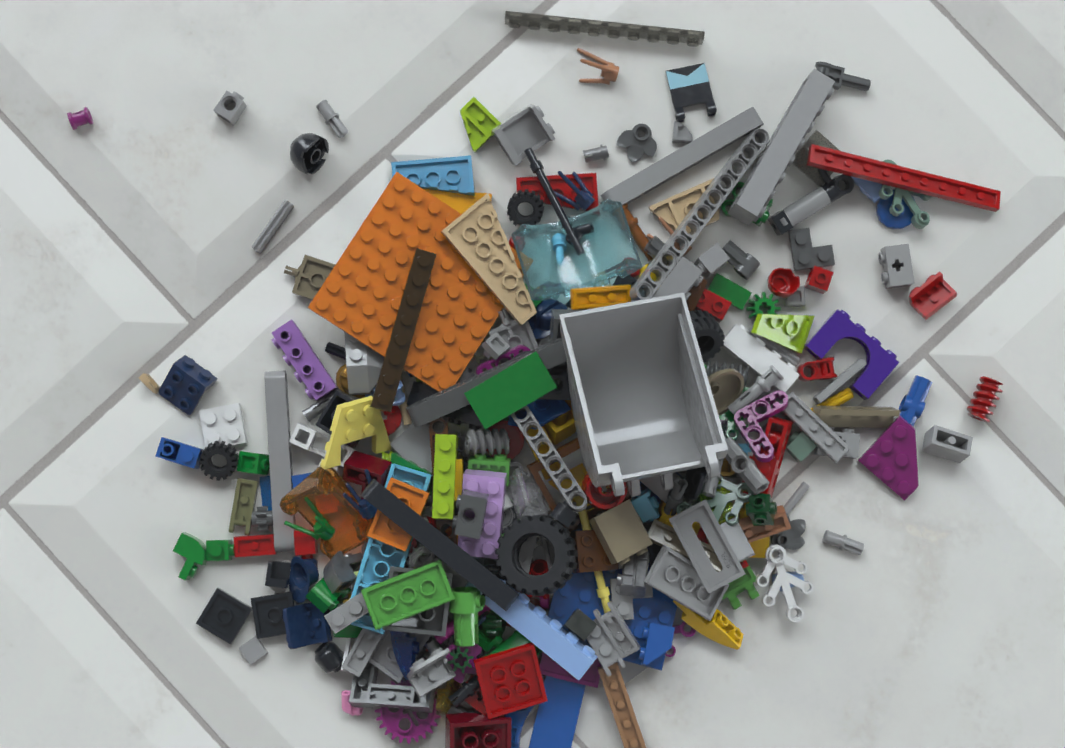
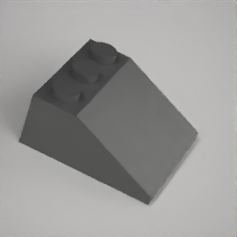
(427, 622)

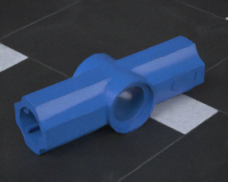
(913, 402)

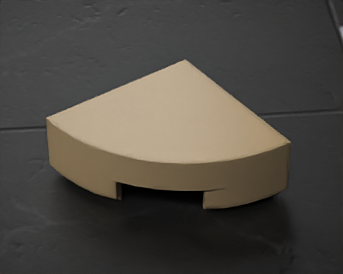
(149, 382)

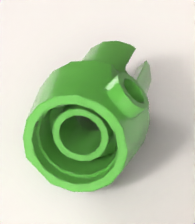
(465, 611)

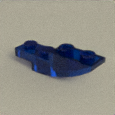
(405, 650)

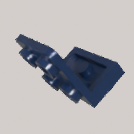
(186, 384)
(305, 625)

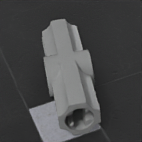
(750, 474)

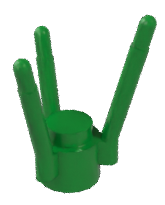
(322, 528)

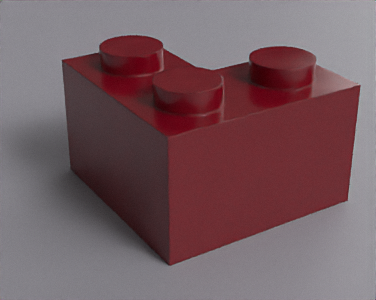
(357, 463)

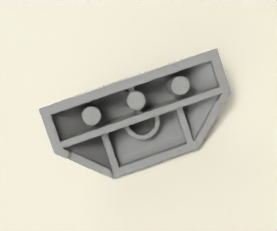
(362, 366)

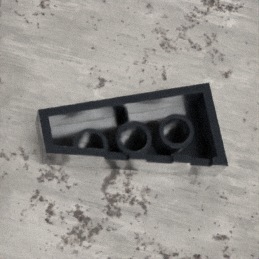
(465, 414)

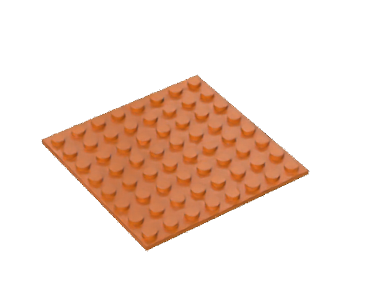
(371, 278)

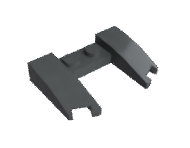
(367, 693)

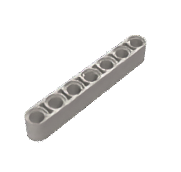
(551, 456)

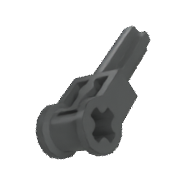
(840, 78)

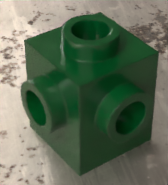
(761, 509)

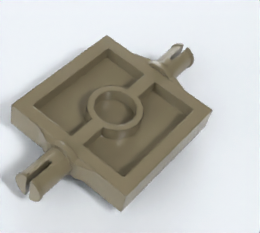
(309, 276)

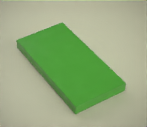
(407, 594)

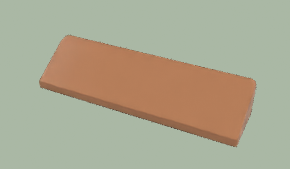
(758, 532)

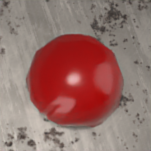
(783, 282)

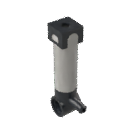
(811, 203)

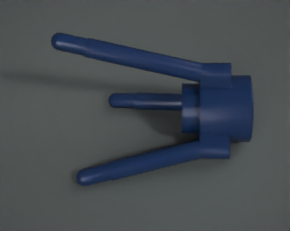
(583, 198)
(365, 508)

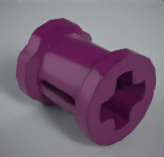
(80, 118)

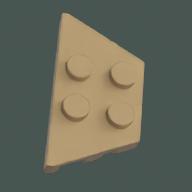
(676, 208)

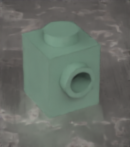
(800, 446)

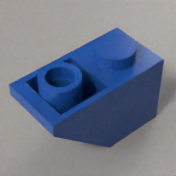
(179, 453)
(657, 642)

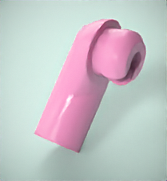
(347, 707)

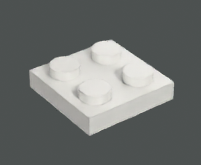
(223, 424)

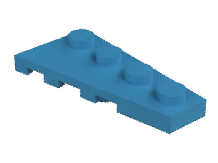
(439, 174)

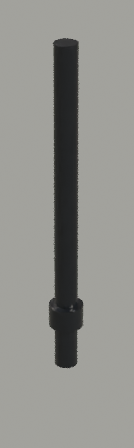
(537, 167)

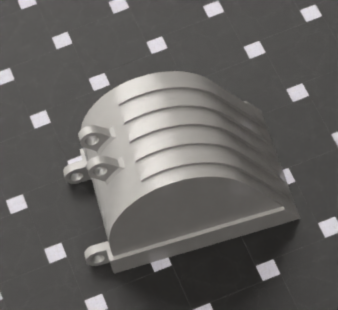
(640, 393)

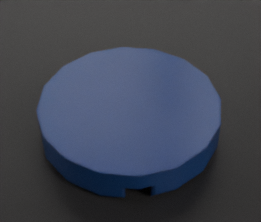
(888, 219)

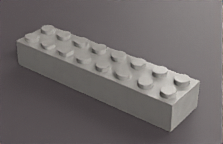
(782, 147)

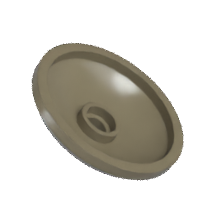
(725, 387)

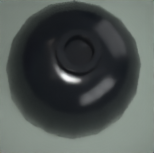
(308, 151)

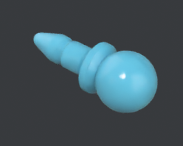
(559, 246)

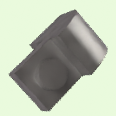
(339, 571)

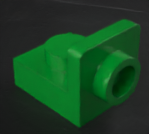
(253, 463)
(219, 550)
(487, 641)

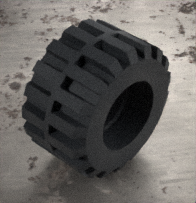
(708, 333)

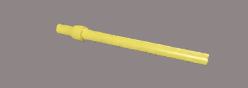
(603, 590)

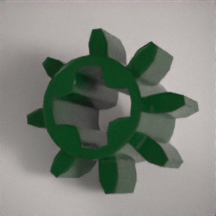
(493, 624)
(455, 656)

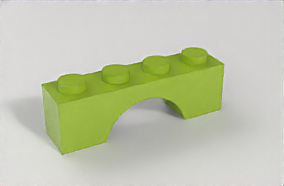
(444, 476)

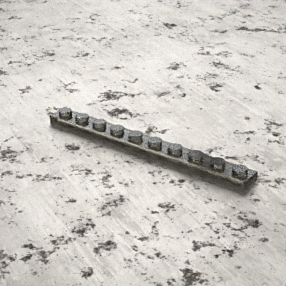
(612, 29)

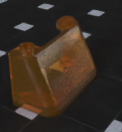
(325, 491)

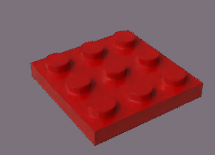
(510, 680)

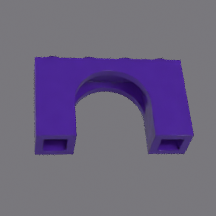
(878, 360)

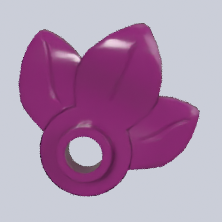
(472, 651)

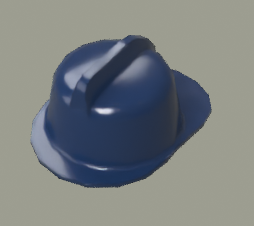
(541, 320)
(302, 576)

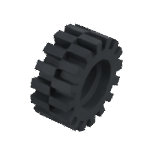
(531, 198)
(215, 471)

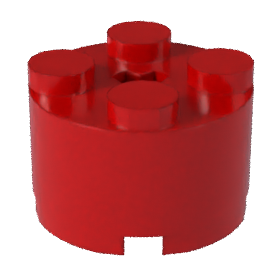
(601, 499)

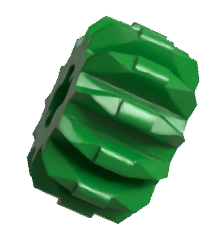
(767, 302)

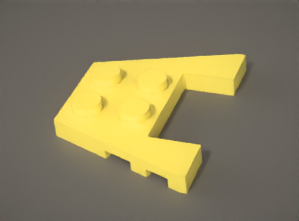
(355, 422)

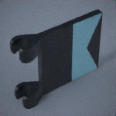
(690, 87)

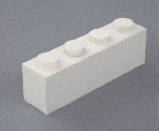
(759, 358)

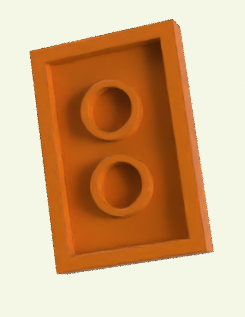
(385, 529)

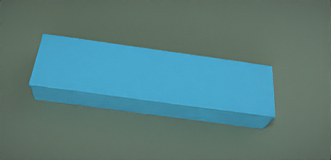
(379, 555)

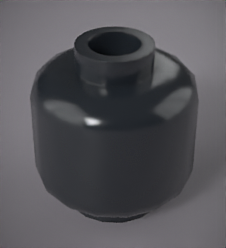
(329, 657)

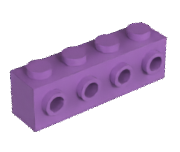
(304, 360)

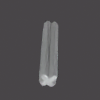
(272, 227)
(786, 354)

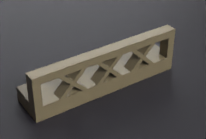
(856, 416)
(665, 535)

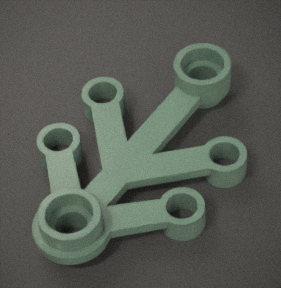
(899, 193)
(721, 500)

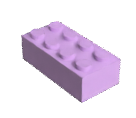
(495, 485)

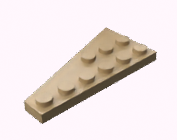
(487, 251)

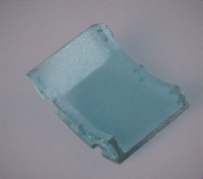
(607, 253)

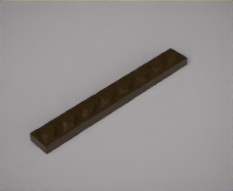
(403, 330)

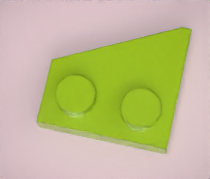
(478, 123)

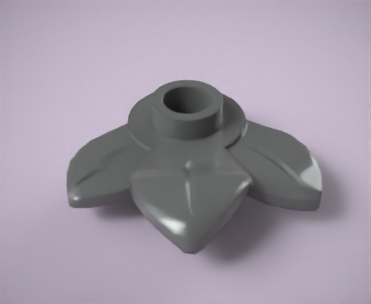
(637, 145)
(792, 536)

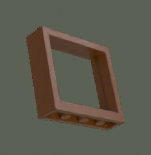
(537, 466)

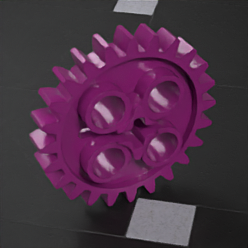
(392, 719)

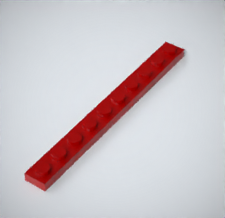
(903, 178)

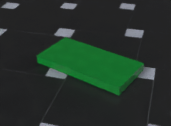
(510, 390)

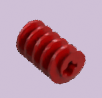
(984, 399)

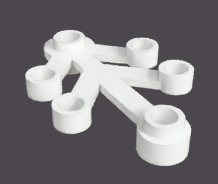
(783, 580)

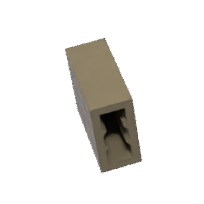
(621, 533)

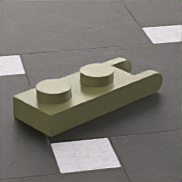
(243, 504)

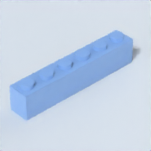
(546, 634)

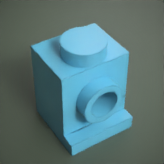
(646, 506)

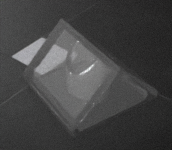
(526, 495)

